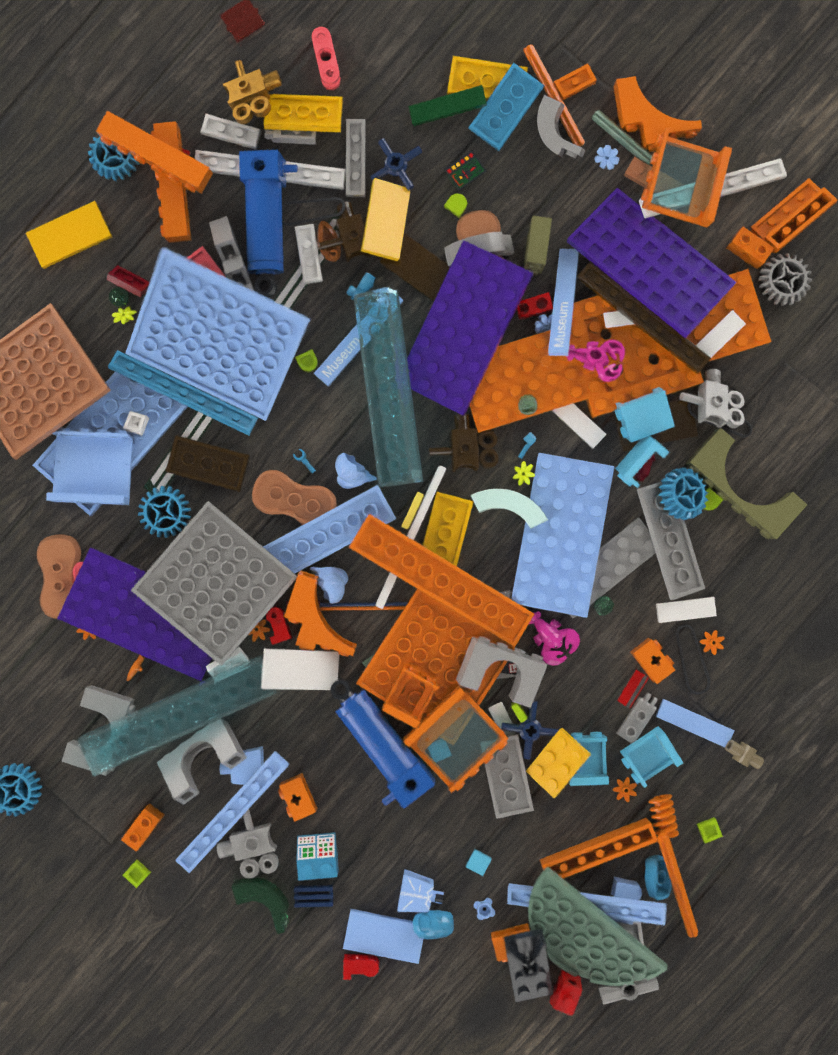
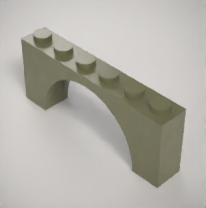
(710, 465)

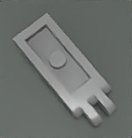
(291, 136)
(637, 718)

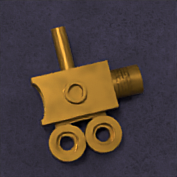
(250, 93)

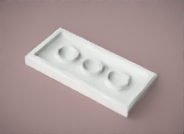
(299, 669)

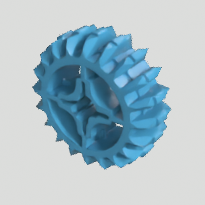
(107, 166)
(677, 483)
(159, 518)
(29, 796)

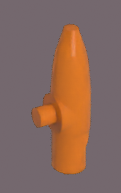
(135, 667)

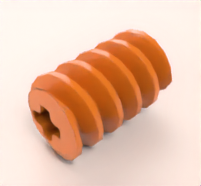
(664, 815)

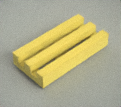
(413, 510)

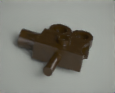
(350, 231)
(466, 445)

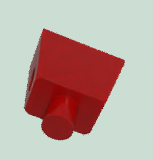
(565, 994)

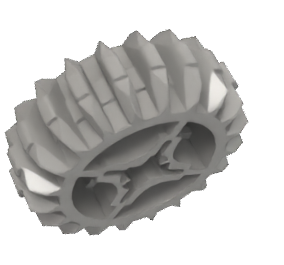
(783, 264)

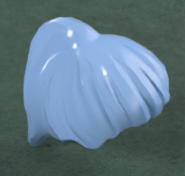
(350, 472)
(332, 582)

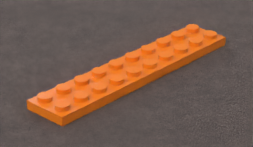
(441, 580)

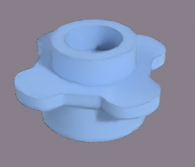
(484, 914)

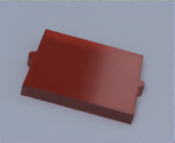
(242, 20)

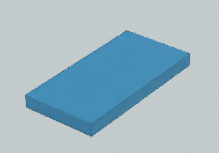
(506, 106)

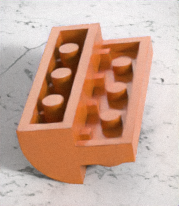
(793, 214)

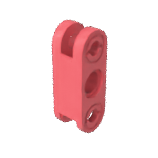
(324, 47)

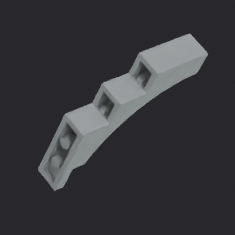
(229, 252)

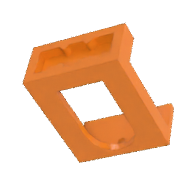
(413, 718)

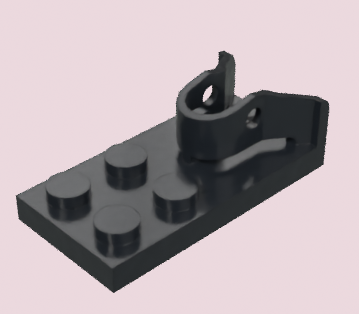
(528, 965)

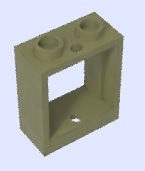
(537, 244)

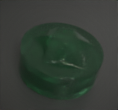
(119, 297)
(527, 404)
(603, 605)

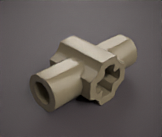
(744, 754)

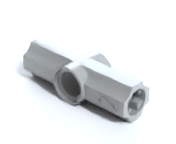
(615, 993)

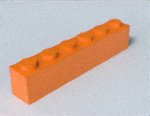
(154, 152)
(172, 195)
(601, 849)

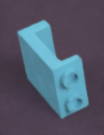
(644, 415)
(637, 457)
(649, 755)
(594, 769)

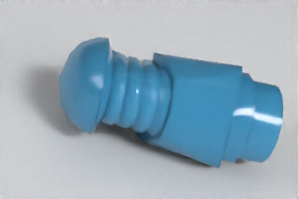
(365, 285)

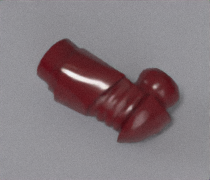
(644, 471)

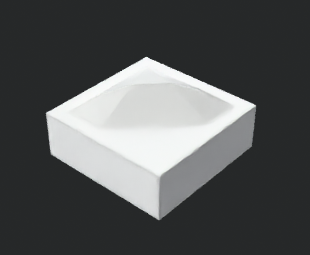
(136, 423)

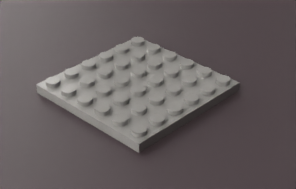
(214, 583)

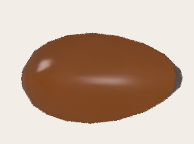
(324, 233)

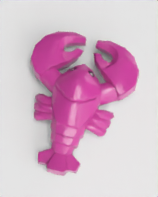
(597, 358)
(553, 639)

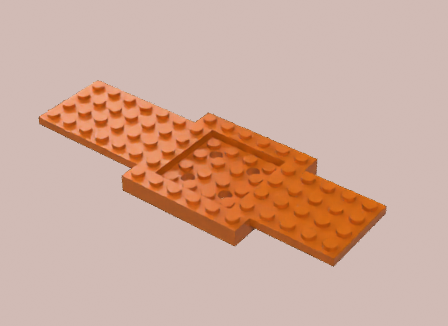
(556, 382)

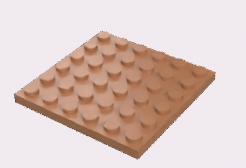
(43, 381)

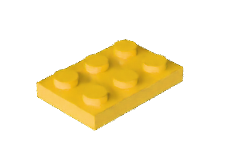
(558, 762)

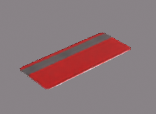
(633, 689)

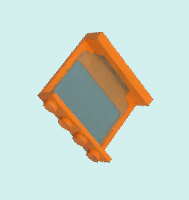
(685, 180)
(456, 738)

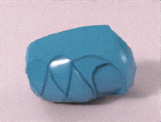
(657, 878)
(433, 924)

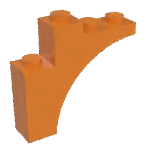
(637, 113)
(304, 608)

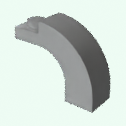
(547, 122)
(492, 242)

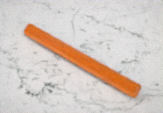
(552, 92)
(677, 884)

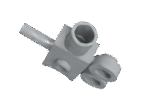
(715, 401)
(249, 844)

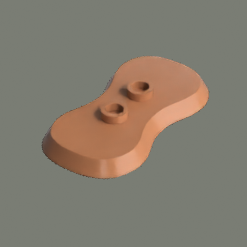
(477, 223)
(281, 495)
(57, 559)

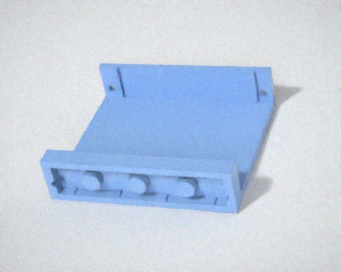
(92, 467)

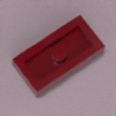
(128, 281)

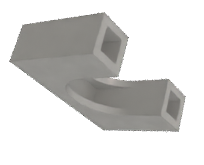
(483, 653)
(109, 704)
(177, 764)

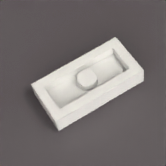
(234, 659)

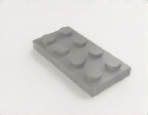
(509, 780)

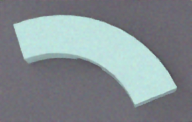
(511, 501)

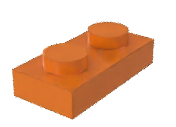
(575, 81)

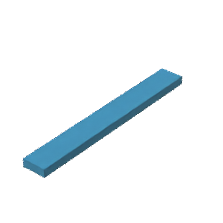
(182, 392)

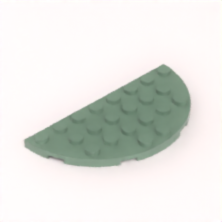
(585, 938)

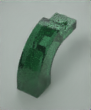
(267, 893)

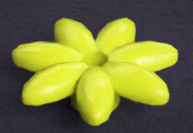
(124, 315)
(524, 473)

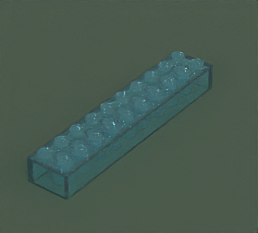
(388, 387)
(174, 716)

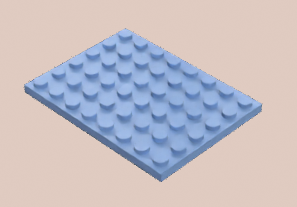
(216, 334)

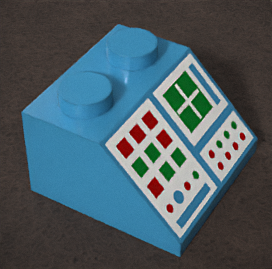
(317, 856)

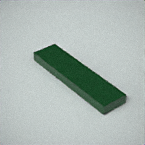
(448, 105)

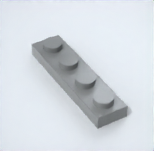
(355, 157)

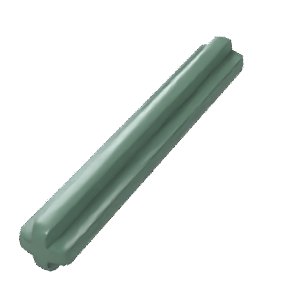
(622, 137)

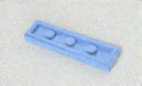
(694, 723)

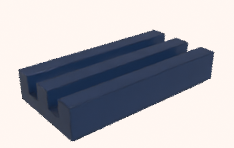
(326, 903)

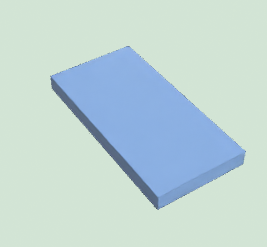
(382, 936)

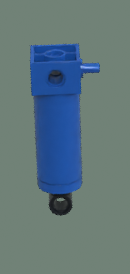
(263, 178)
(383, 745)

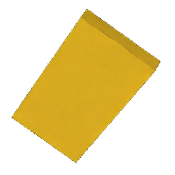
(472, 73)
(304, 113)
(385, 220)
(69, 234)
(447, 526)

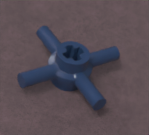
(400, 159)
(529, 738)

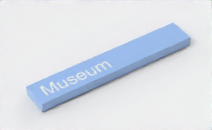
(563, 302)
(340, 357)

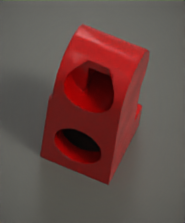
(535, 306)
(279, 625)
(360, 964)

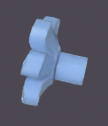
(607, 157)
(543, 324)

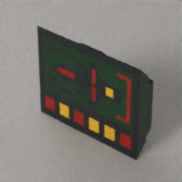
(465, 170)

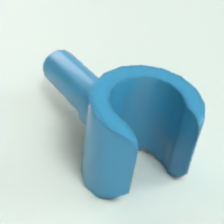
(530, 439)
(303, 459)

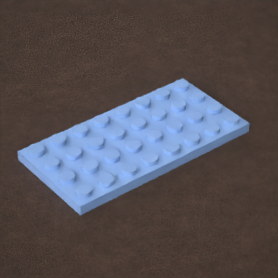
(111, 414)
(562, 553)

